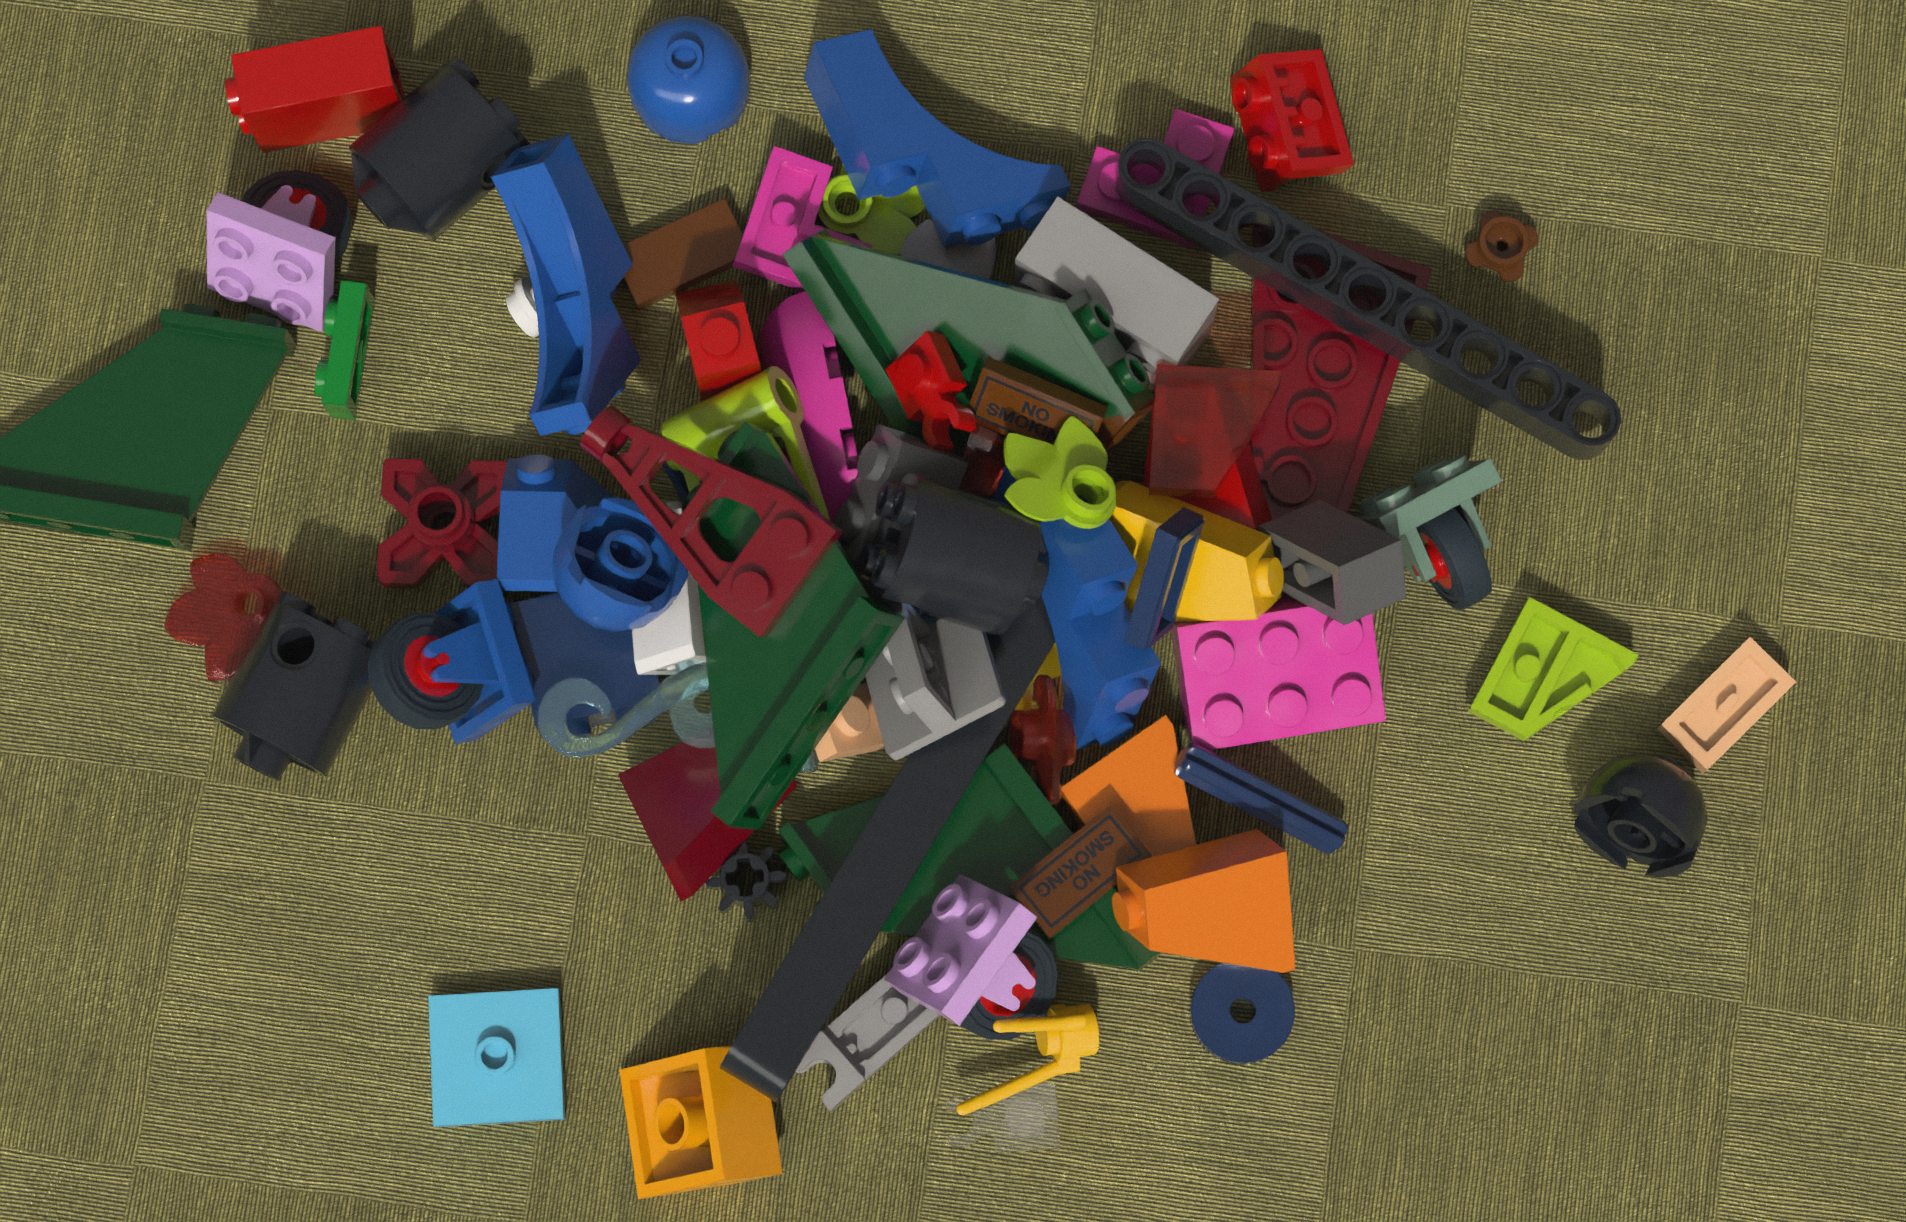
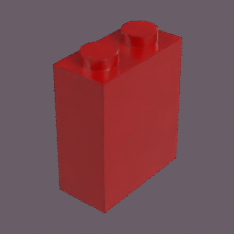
(314, 88)

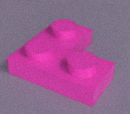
(1188, 134)
(784, 216)

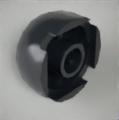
(1642, 811)

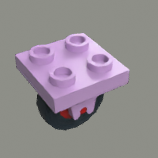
(279, 245)
(977, 961)

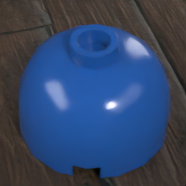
(688, 78)
(615, 567)

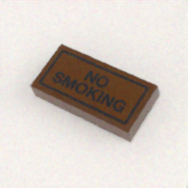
(1028, 405)
(1078, 871)

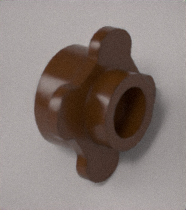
(1498, 228)

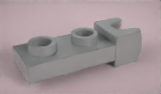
(866, 1039)

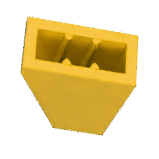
(1231, 569)

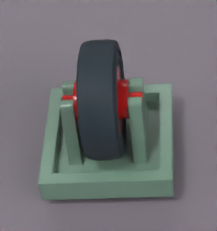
(1440, 526)

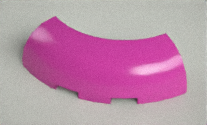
(805, 350)

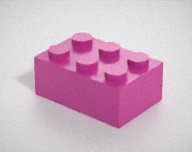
(1276, 675)

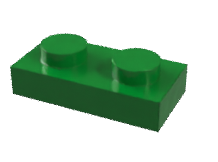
(349, 325)

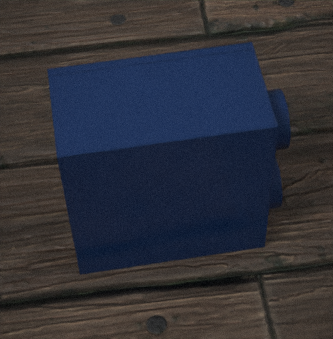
(566, 647)

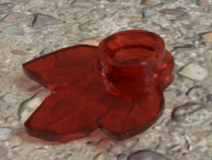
(216, 612)
(1044, 737)

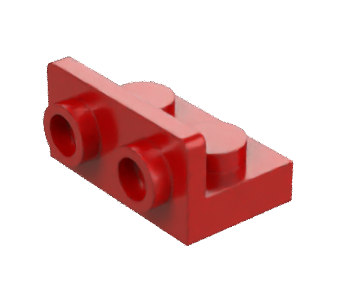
(1290, 118)

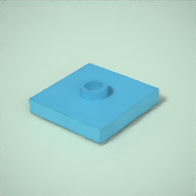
(496, 1057)

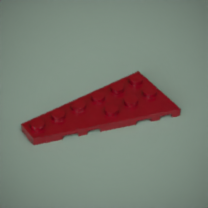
(1329, 389)

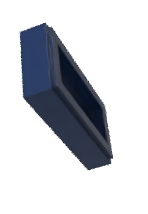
(1164, 578)

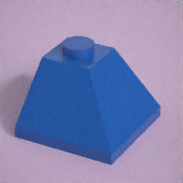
(534, 510)

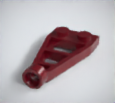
(775, 560)

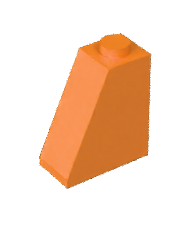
(1140, 787)
(1212, 902)

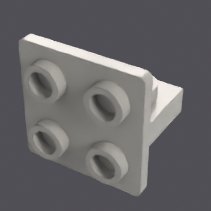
(931, 682)

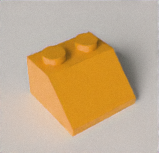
(696, 1125)

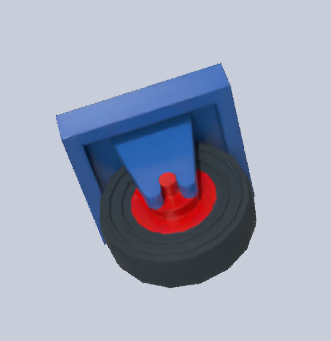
(453, 666)

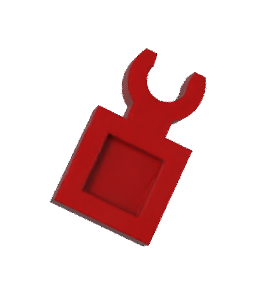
(926, 385)

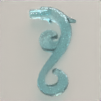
(673, 693)

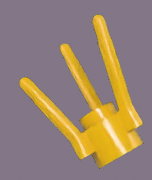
(1063, 1033)

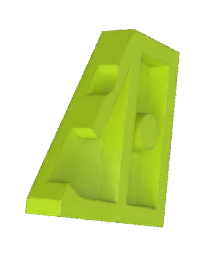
(1546, 671)

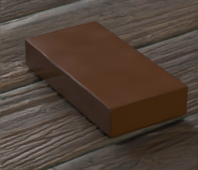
(682, 253)

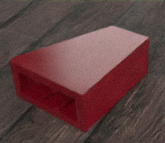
(674, 804)

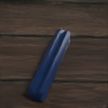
(1260, 798)

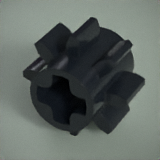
(761, 890)

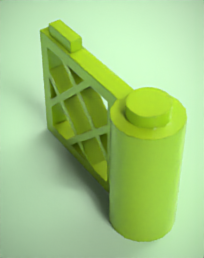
(763, 400)

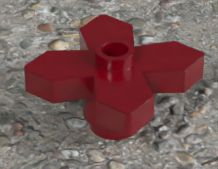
(418, 547)

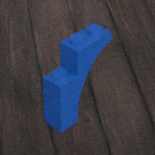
(897, 144)
(574, 273)
(1085, 605)

